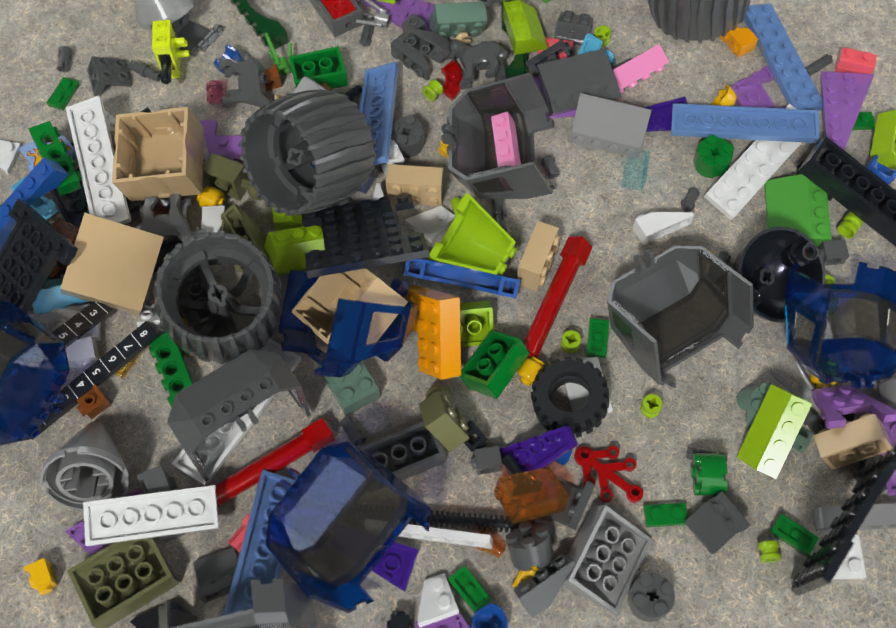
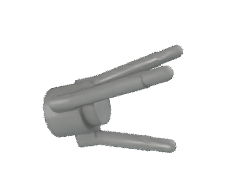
(380, 19)
(805, 388)

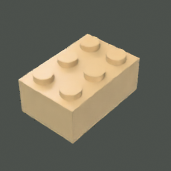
(421, 182)
(538, 256)
(853, 442)

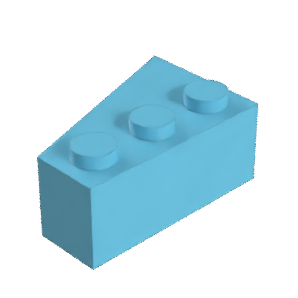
(51, 297)

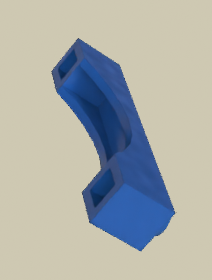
(43, 178)
(462, 276)

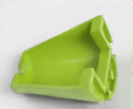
(475, 241)

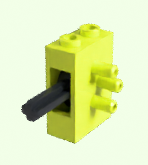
(167, 50)

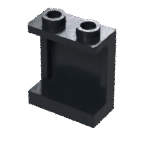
(541, 58)

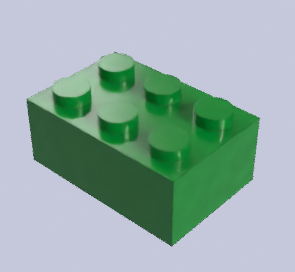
(320, 66)
(494, 364)

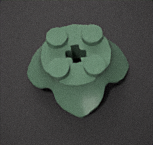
(751, 400)

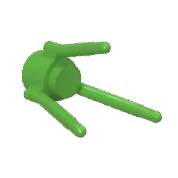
(282, 64)

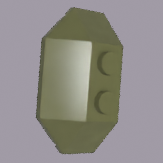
(239, 222)

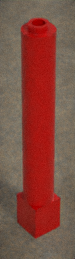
(574, 255)
(311, 439)

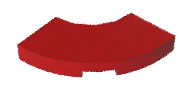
(453, 77)

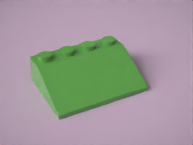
(798, 205)

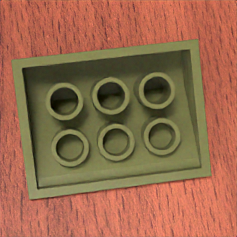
(121, 580)

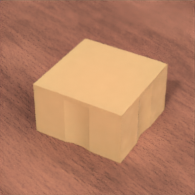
(158, 154)
(112, 264)
(320, 301)

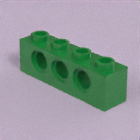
(47, 133)
(160, 347)

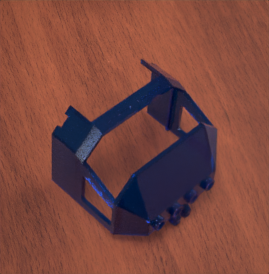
(349, 330)

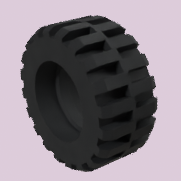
(570, 372)

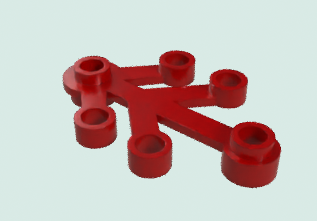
(606, 471)

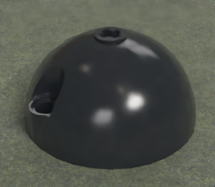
(767, 263)

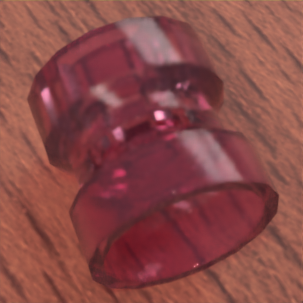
(215, 92)

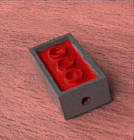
(338, 14)

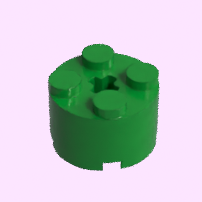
(713, 157)
(709, 473)

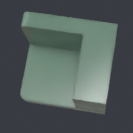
(802, 440)

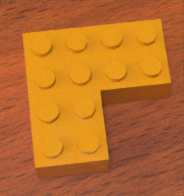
(437, 332)

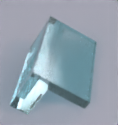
(635, 172)

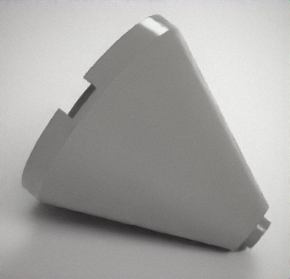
(157, 10)
(86, 469)

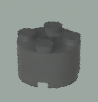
(408, 135)
(529, 546)
(662, 593)

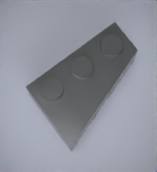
(157, 481)

